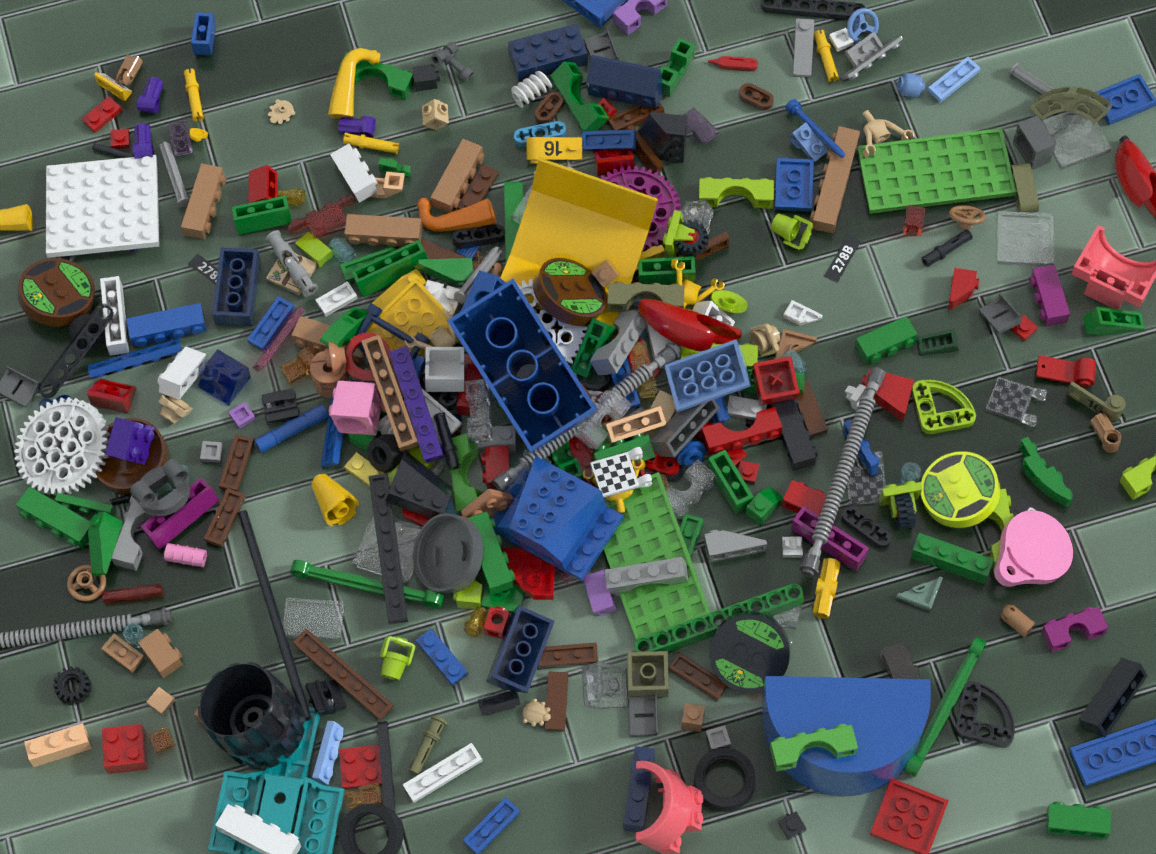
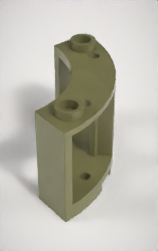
(1073, 100)

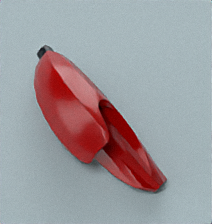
(1136, 174)
(686, 326)

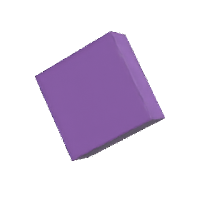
(241, 415)

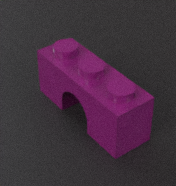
(1089, 621)

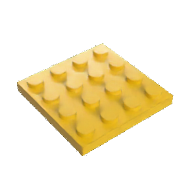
(412, 312)

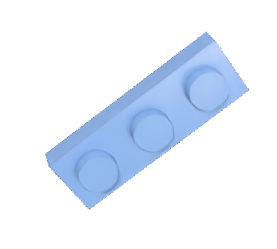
(954, 79)
(328, 753)

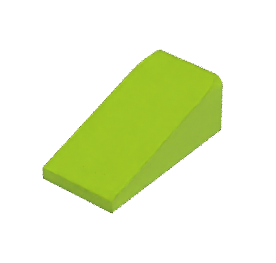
(314, 249)

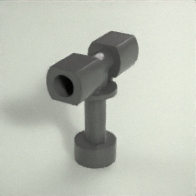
(447, 56)

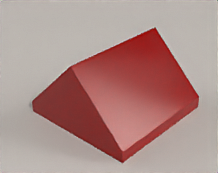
(609, 159)
(111, 395)

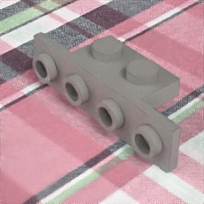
(867, 51)

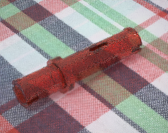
(132, 593)

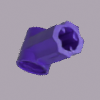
(150, 101)
(364, 126)
(143, 144)

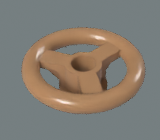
(966, 218)
(85, 573)

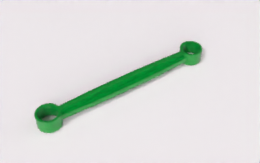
(304, 570)
(943, 710)

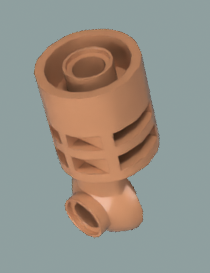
(328, 369)

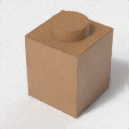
(606, 273)
(693, 717)

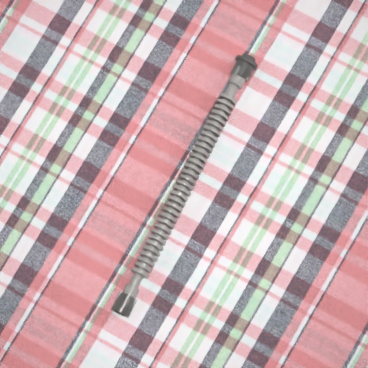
(624, 387)
(842, 473)
(154, 618)

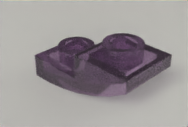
(700, 126)
(180, 138)

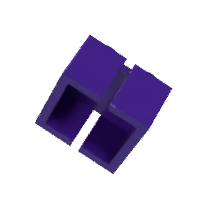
(130, 440)

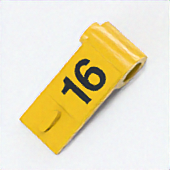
(553, 148)

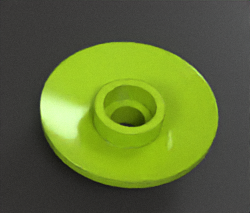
(729, 301)

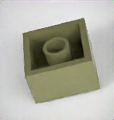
(648, 674)

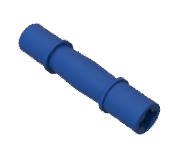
(291, 428)

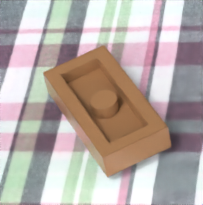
(123, 653)

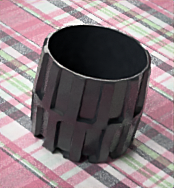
(251, 715)

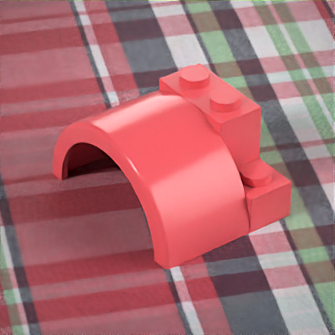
(1111, 275)
(679, 814)

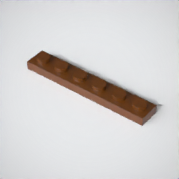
(343, 674)

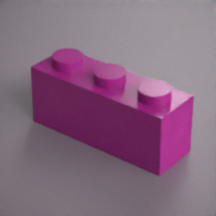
(1049, 295)

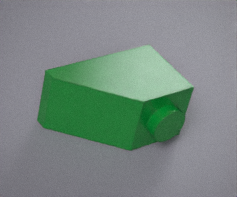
(763, 505)

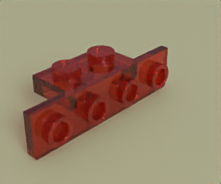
(325, 219)

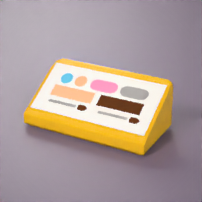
(113, 86)

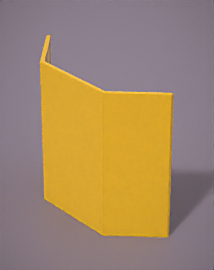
(579, 221)

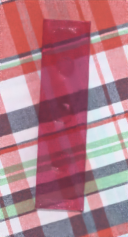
(278, 338)

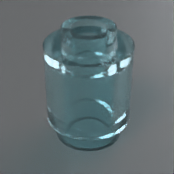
(342, 249)
(799, 364)
(910, 472)
(133, 634)

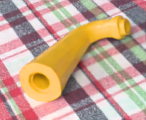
(343, 93)
(16, 219)

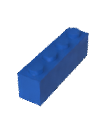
(166, 325)

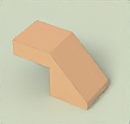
(390, 185)

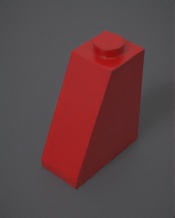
(893, 394)

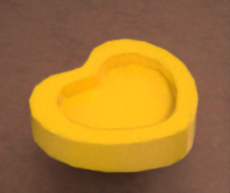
(197, 134)

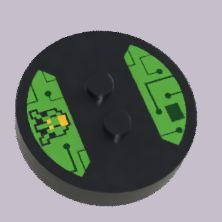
(748, 650)

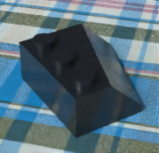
(665, 135)
(418, 488)

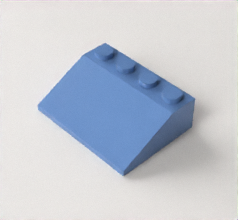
(707, 375)

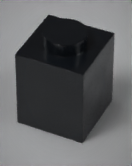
(425, 77)

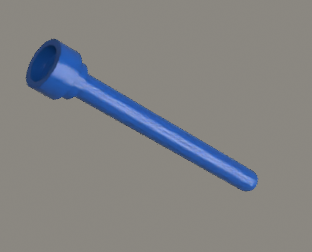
(794, 108)

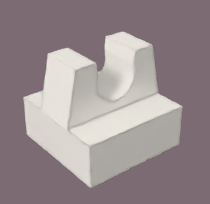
(855, 394)
(792, 547)

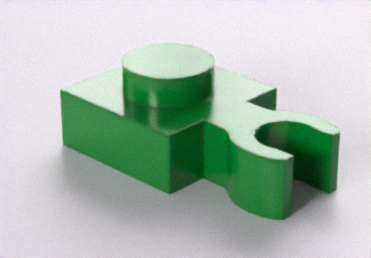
(391, 165)

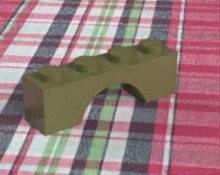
(623, 295)

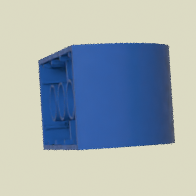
(522, 366)
(884, 717)

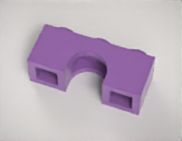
(627, 17)

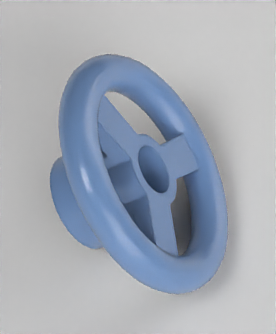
(855, 23)

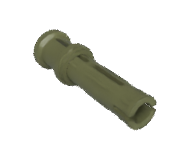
(431, 736)

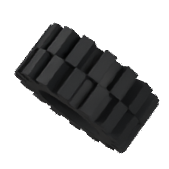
(64, 677)

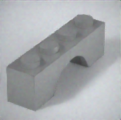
(612, 356)
(127, 552)
(629, 577)

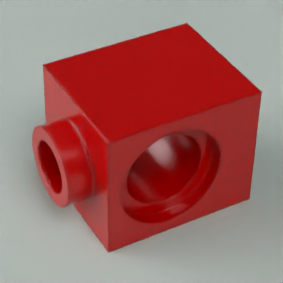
(496, 630)

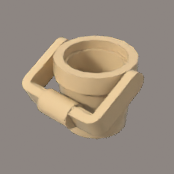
(765, 337)
(173, 409)

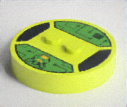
(960, 489)

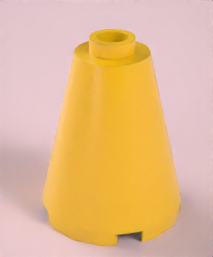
(333, 500)

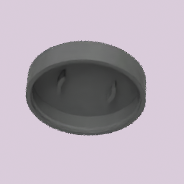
(448, 553)

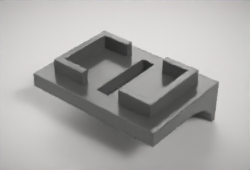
(601, 42)
(998, 308)
(26, 390)
(643, 706)

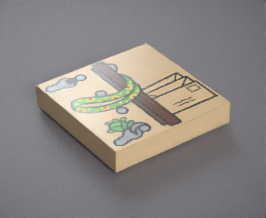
(282, 278)

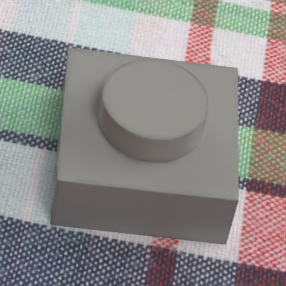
(211, 451)
(718, 738)

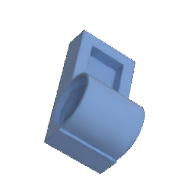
(806, 139)

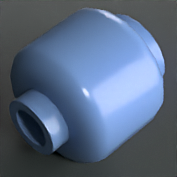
(910, 85)

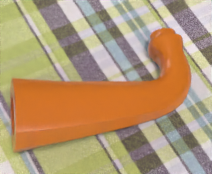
(473, 216)

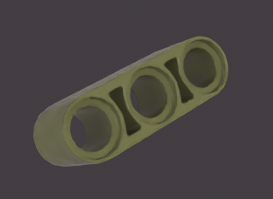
(1026, 193)

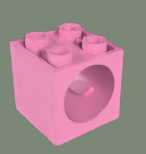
(356, 407)

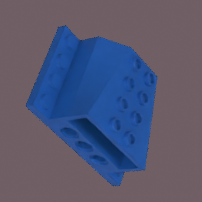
(557, 518)

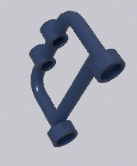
(373, 316)

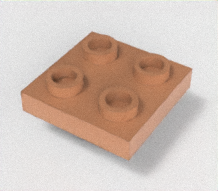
(490, 502)

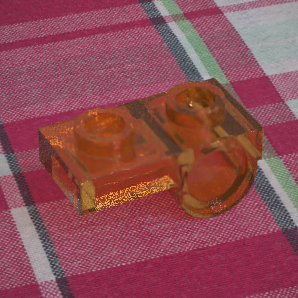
(299, 366)

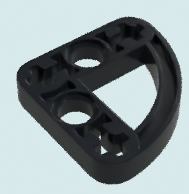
(975, 726)

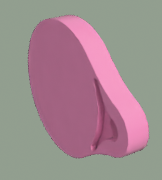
(1033, 550)

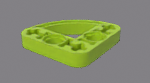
(932, 416)

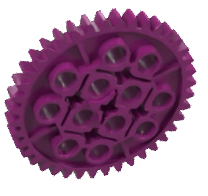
(651, 183)

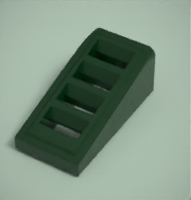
(937, 336)

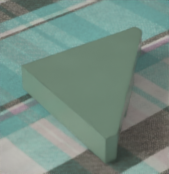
(921, 595)

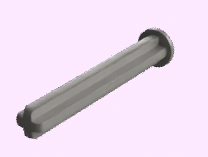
(1030, 79)
(171, 166)
(484, 266)

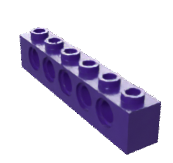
(416, 404)

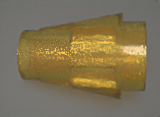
(294, 196)
(475, 622)

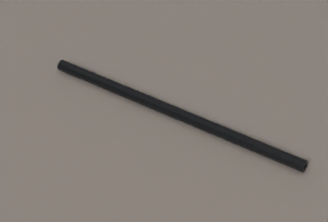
(274, 613)

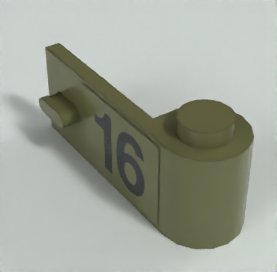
(1112, 407)

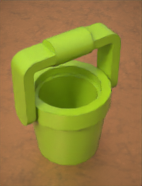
(789, 227)
(395, 663)

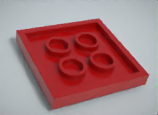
(909, 817)

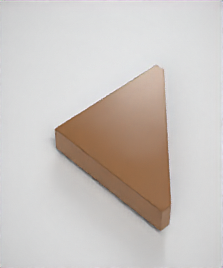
(793, 340)

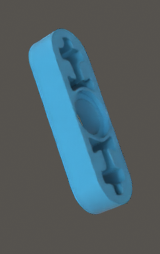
(542, 127)

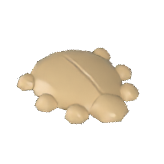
(281, 111)
(536, 713)

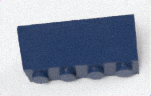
(624, 82)
(520, 650)

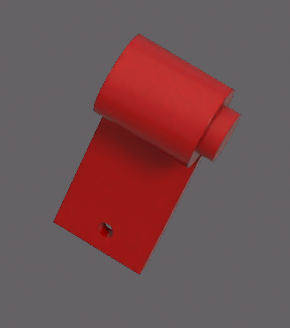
(1080, 372)

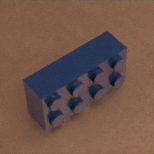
(547, 51)
(236, 286)

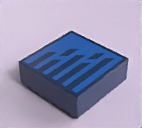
(468, 252)

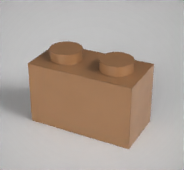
(160, 653)

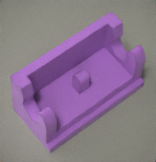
(600, 598)

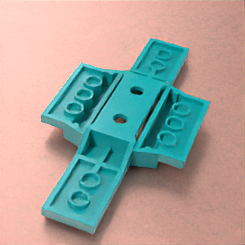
(256, 792)

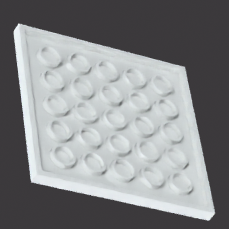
(101, 206)

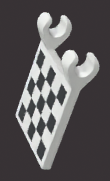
(617, 473)

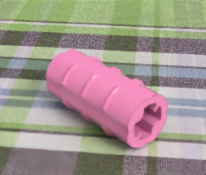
(185, 555)

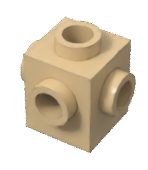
(435, 114)

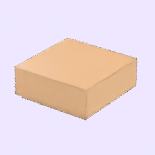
(160, 701)

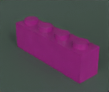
(164, 528)
(839, 544)

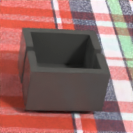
(1034, 142)

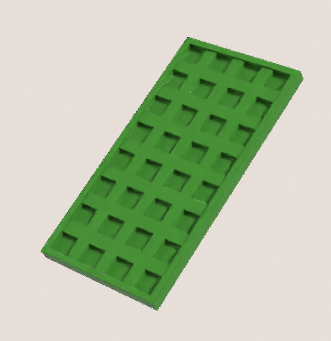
(936, 171)
(652, 535)

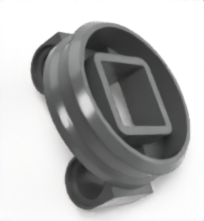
(144, 489)

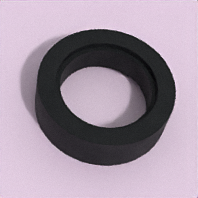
(736, 758)
(349, 823)

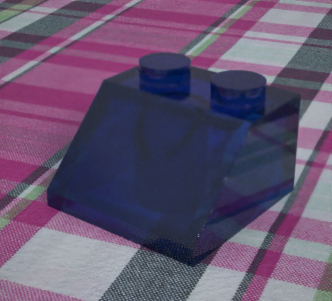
(224, 377)

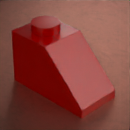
(962, 286)

